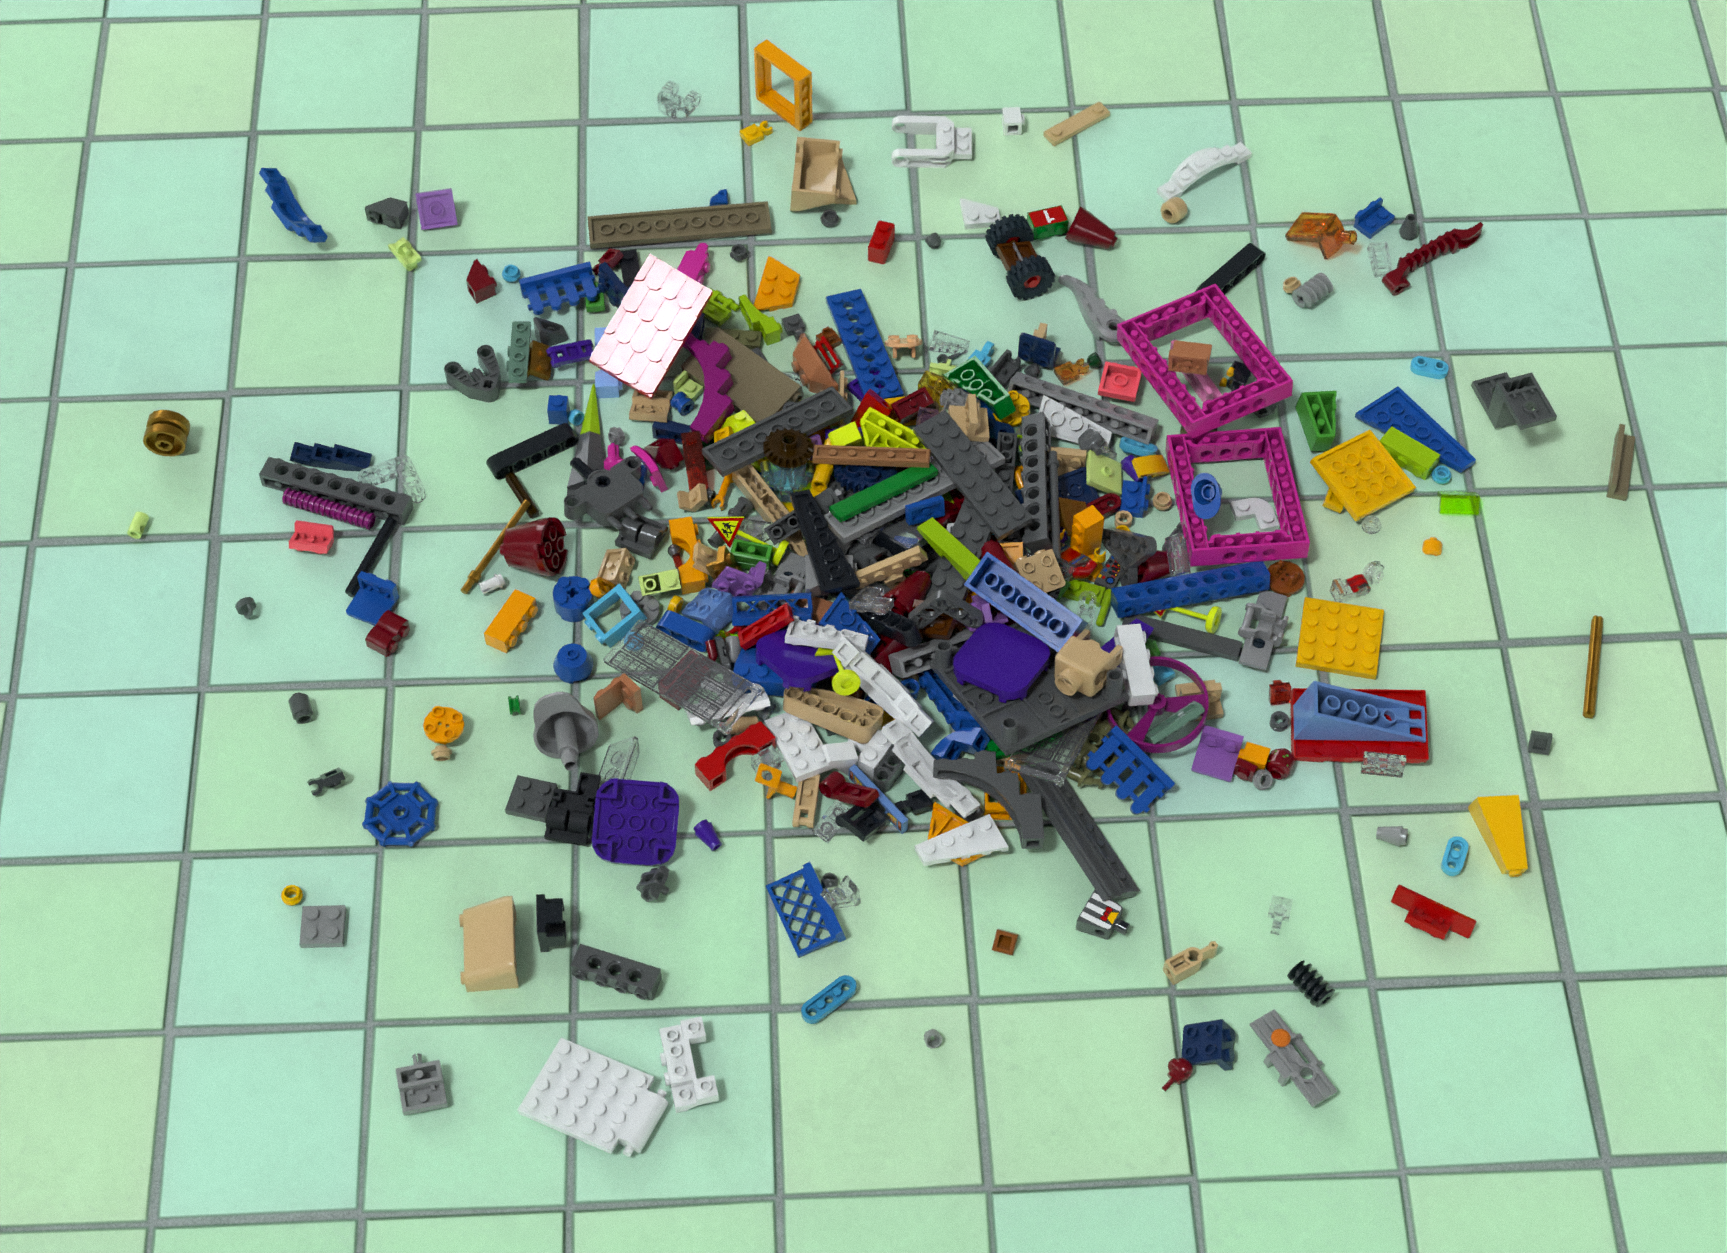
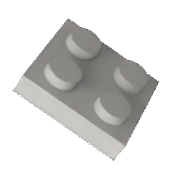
(322, 926)

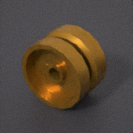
(166, 433)

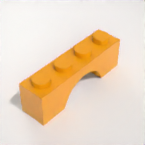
(684, 534)

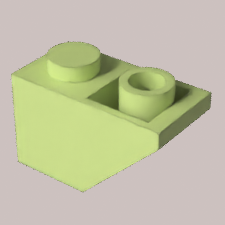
(659, 582)

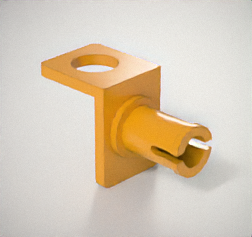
(775, 784)

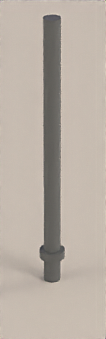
(1053, 464)

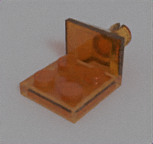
(1321, 228)

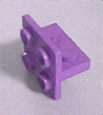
(988, 615)

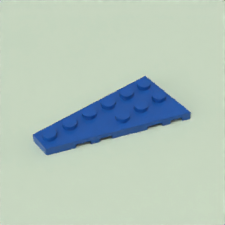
(1407, 416)

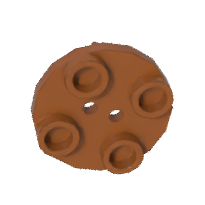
(1291, 583)

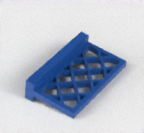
(823, 908)

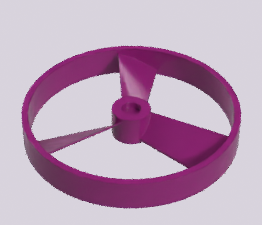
(1169, 704)

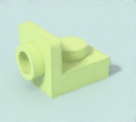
(686, 385)

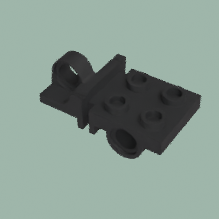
(572, 811)

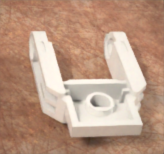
(950, 142)

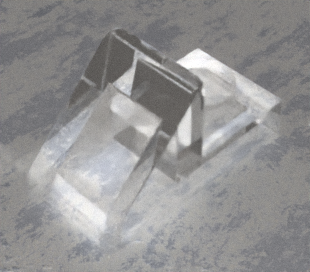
(843, 895)

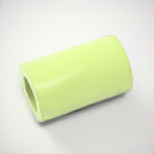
(138, 525)

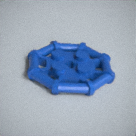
(404, 823)

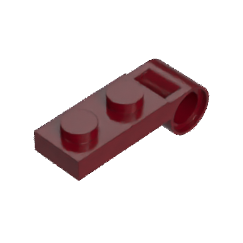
(837, 788)

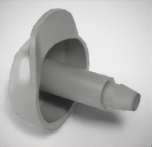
(563, 727)

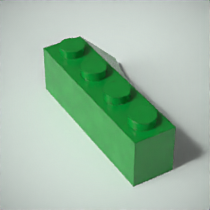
(978, 380)

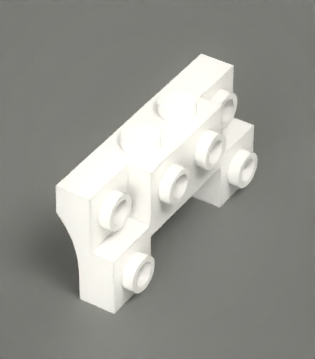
(681, 1074)

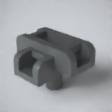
(653, 883)

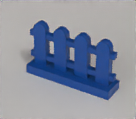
(559, 279)
(1146, 768)

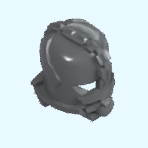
(867, 556)

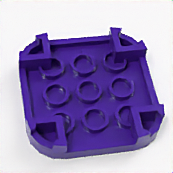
(1001, 661)
(794, 663)
(635, 822)

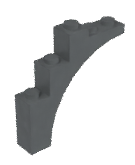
(1003, 787)

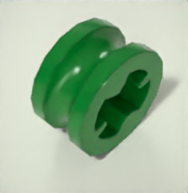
(514, 705)

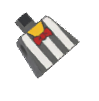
(1101, 918)

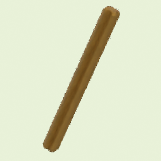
(1593, 667)

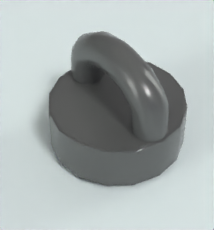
(245, 607)

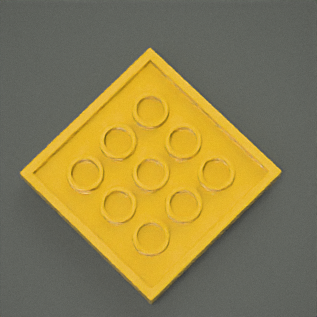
(1362, 475)
(1339, 638)

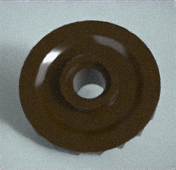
(788, 448)

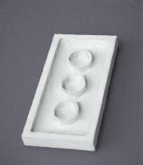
(798, 745)

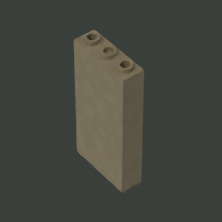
(756, 383)

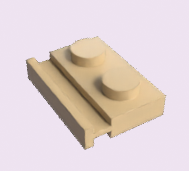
(703, 555)

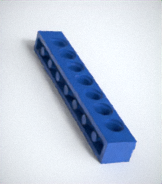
(1190, 589)

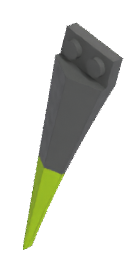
(589, 443)

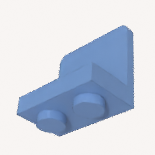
(712, 608)

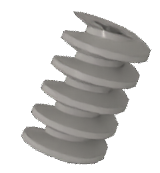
(1312, 290)

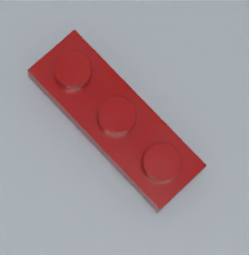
(766, 625)

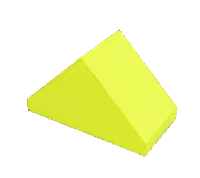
(847, 436)

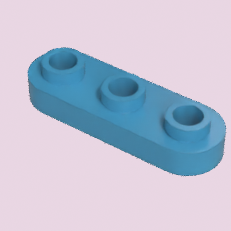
(833, 992)

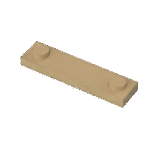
(1076, 123)

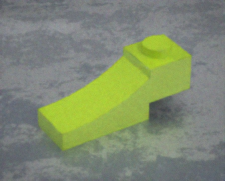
(760, 322)

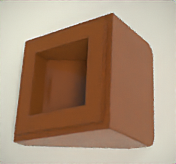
(1005, 941)

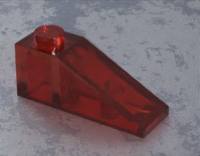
(694, 459)

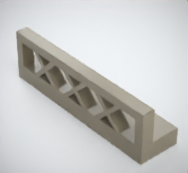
(1620, 465)

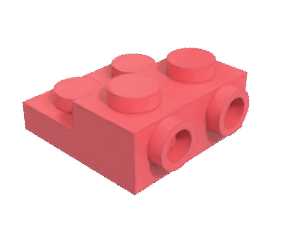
(1120, 381)

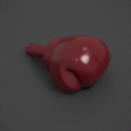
(1179, 1071)

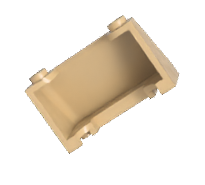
(815, 173)
(489, 946)

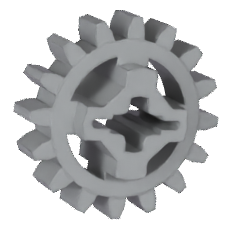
(954, 397)

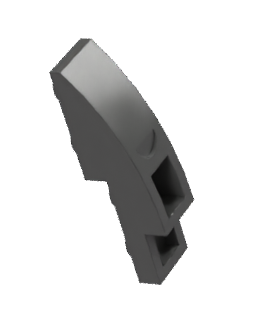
(1007, 447)
(788, 524)

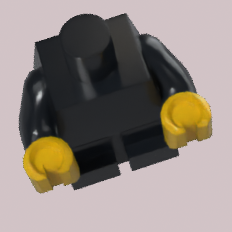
(1237, 374)

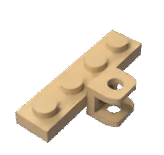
(891, 568)

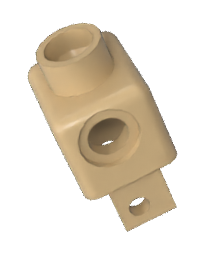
(1084, 665)

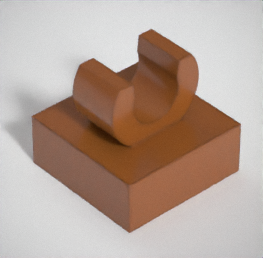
(832, 337)

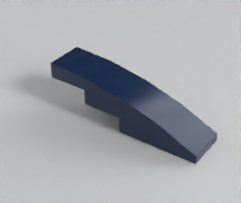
(330, 458)

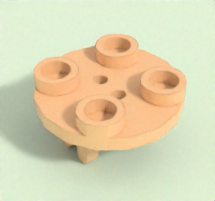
(910, 342)

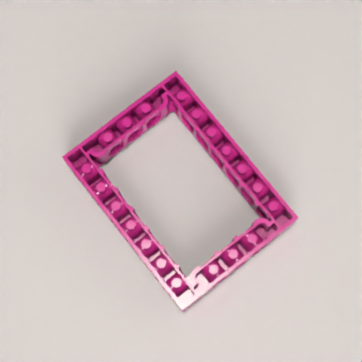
(1271, 381)
(1264, 443)

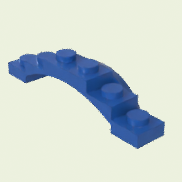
(287, 207)

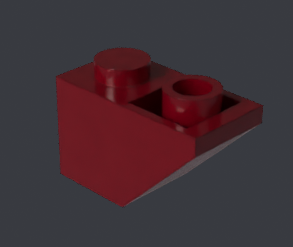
(479, 283)

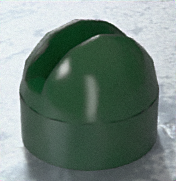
(1094, 360)

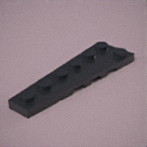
(825, 555)

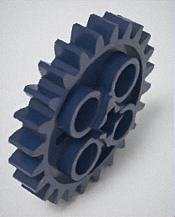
(861, 476)

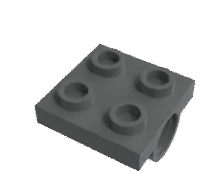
(641, 535)

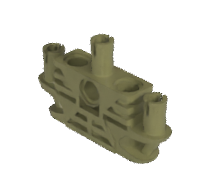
(1099, 731)

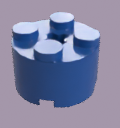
(572, 598)

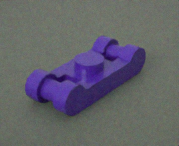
(571, 352)

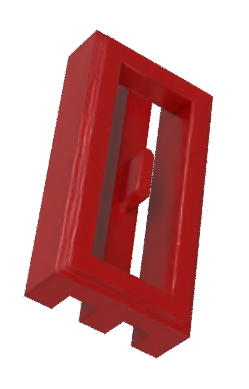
(819, 346)

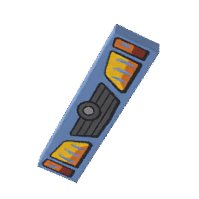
(897, 818)

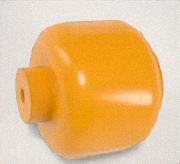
(1432, 546)

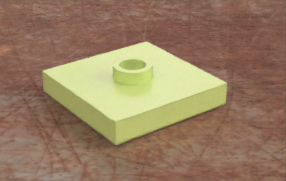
(1103, 473)

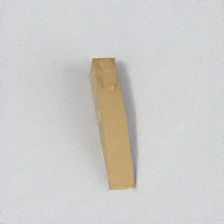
(766, 503)

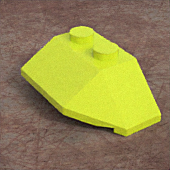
(885, 432)

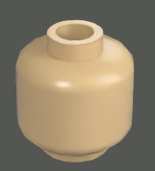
(1173, 210)

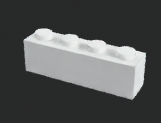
(1135, 665)

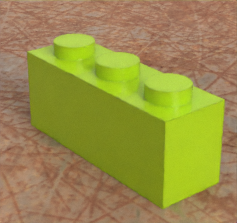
(1410, 453)

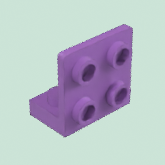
(738, 582)
(1217, 753)

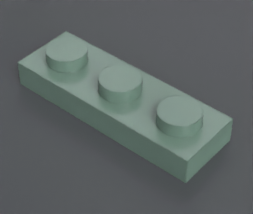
(1174, 722)

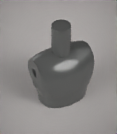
(1091, 441)

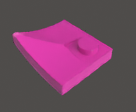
(650, 463)

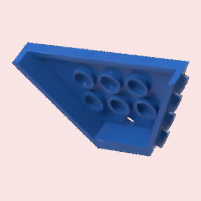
(952, 709)

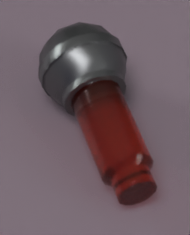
(674, 551)

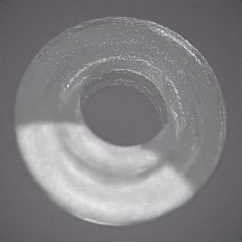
(1373, 521)

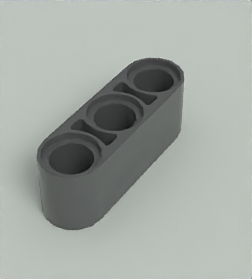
(888, 772)

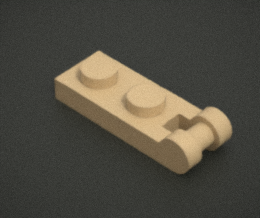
(806, 802)

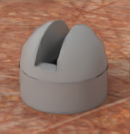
(935, 1043)

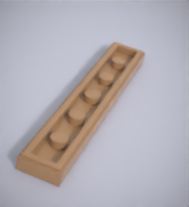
(871, 456)

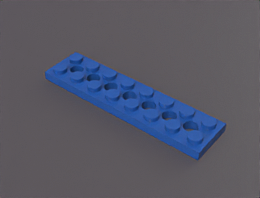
(870, 337)

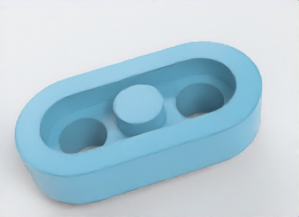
(1429, 367)
(1138, 448)
(1454, 857)

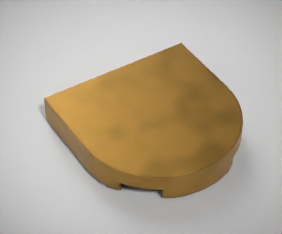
(1067, 510)

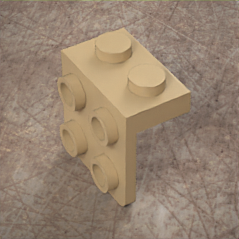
(1041, 570)

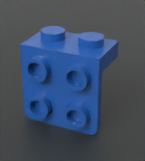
(372, 598)

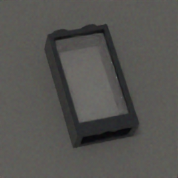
(901, 537)

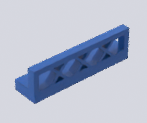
(750, 616)

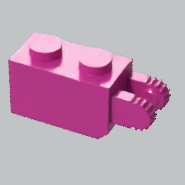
(695, 263)

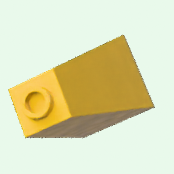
(1502, 830)

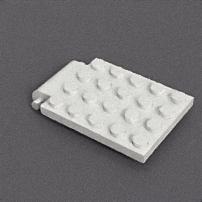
(594, 1099)

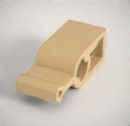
(1180, 967)

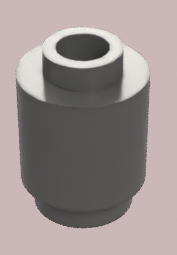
(300, 708)

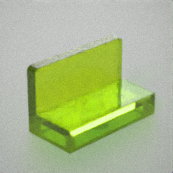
(1458, 502)

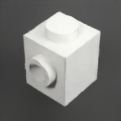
(1012, 121)

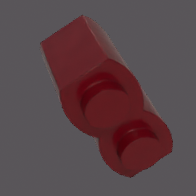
(387, 633)

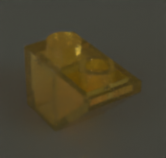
(934, 384)

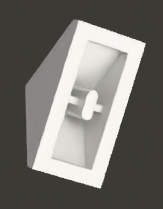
(841, 755)

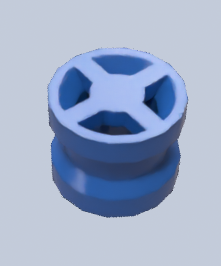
(682, 403)

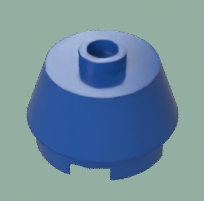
(573, 663)

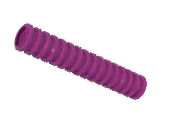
(328, 508)

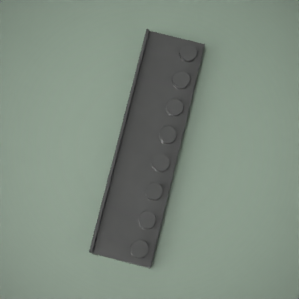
(1082, 837)

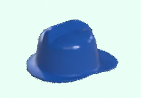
(1206, 495)

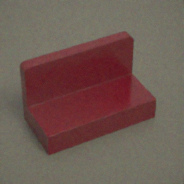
(908, 406)

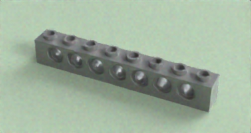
(1110, 416)

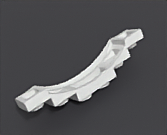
(1200, 164)
(883, 687)
(920, 768)

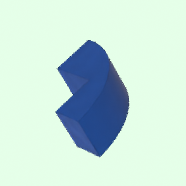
(966, 739)

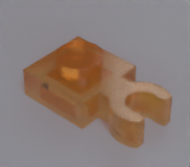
(1070, 372)

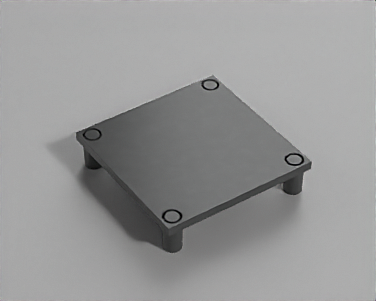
(1039, 714)

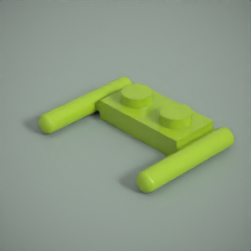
(1103, 597)

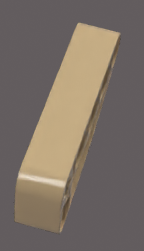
(835, 712)

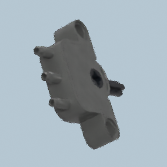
(607, 493)

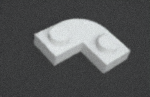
(1258, 509)

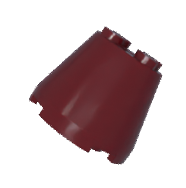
(536, 547)

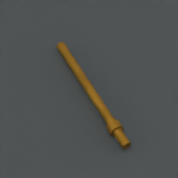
(475, 575)

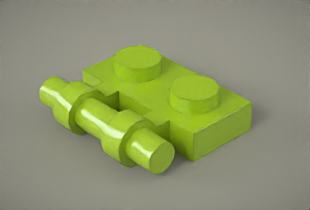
(719, 313)

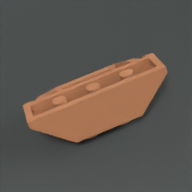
(811, 367)

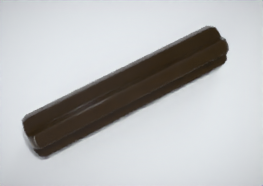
(521, 494)

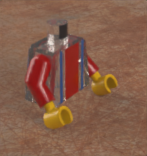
(1075, 564)

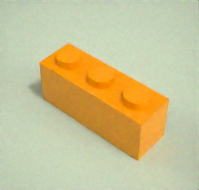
(1087, 531)
(511, 621)

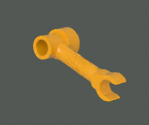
(720, 498)

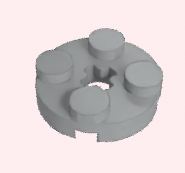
(647, 603)

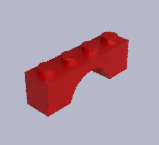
(712, 768)

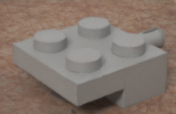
(421, 1086)

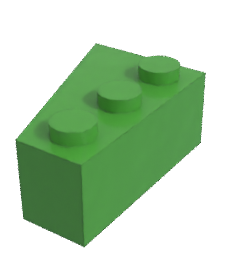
(1318, 418)

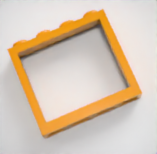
(797, 115)

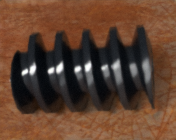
(1310, 984)

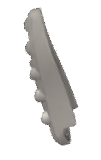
(1093, 309)

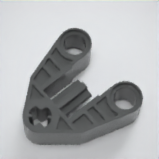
(485, 387)

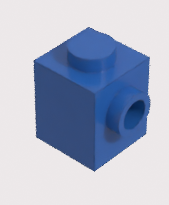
(558, 409)

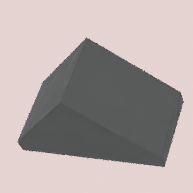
(549, 332)

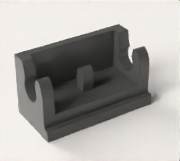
(1005, 368)

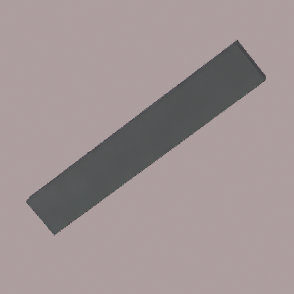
(1190, 638)

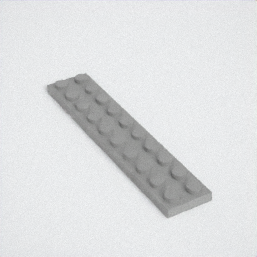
(895, 506)

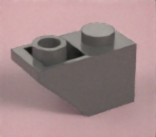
(388, 212)

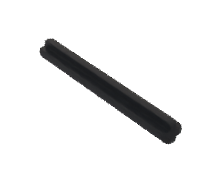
(372, 555)

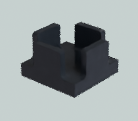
(550, 922)

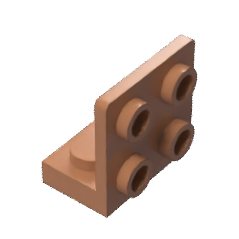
(1189, 357)
(618, 691)

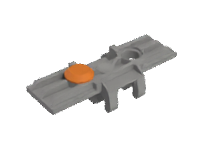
(1288, 1062)

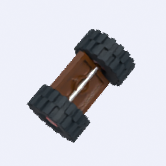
(1026, 271)

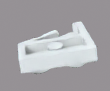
(977, 214)

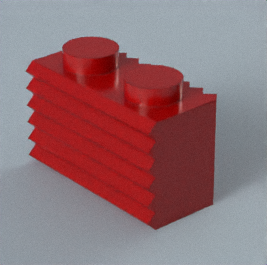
(881, 242)

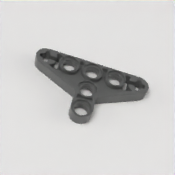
(1129, 551)

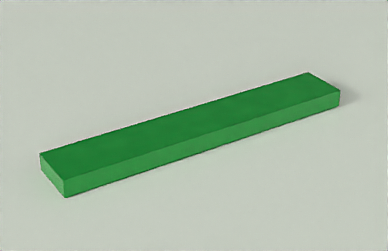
(881, 492)

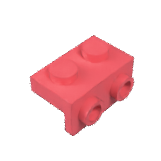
(312, 537)

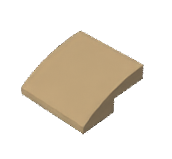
(651, 410)

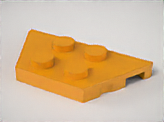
(777, 286)
(944, 821)

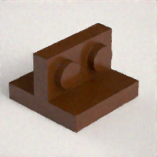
(941, 626)

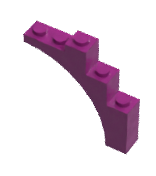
(717, 381)

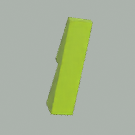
(947, 545)

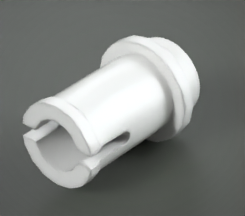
(492, 583)

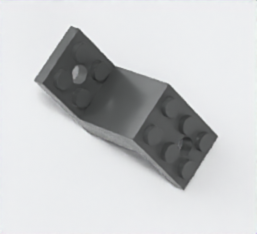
(1514, 400)

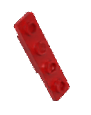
(1431, 915)

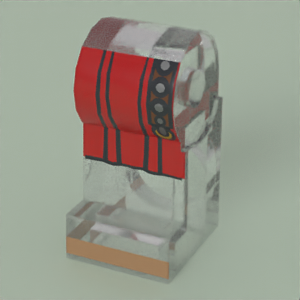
(1349, 588)

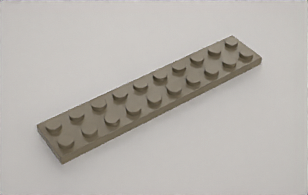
(679, 224)

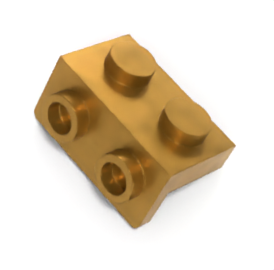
(539, 361)
(724, 559)

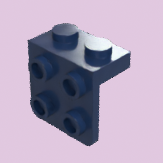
(1038, 350)
(1209, 1043)

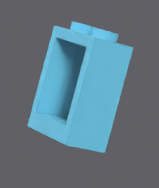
(619, 630)

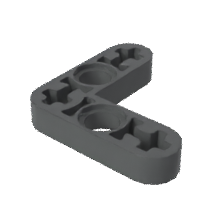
(944, 601)

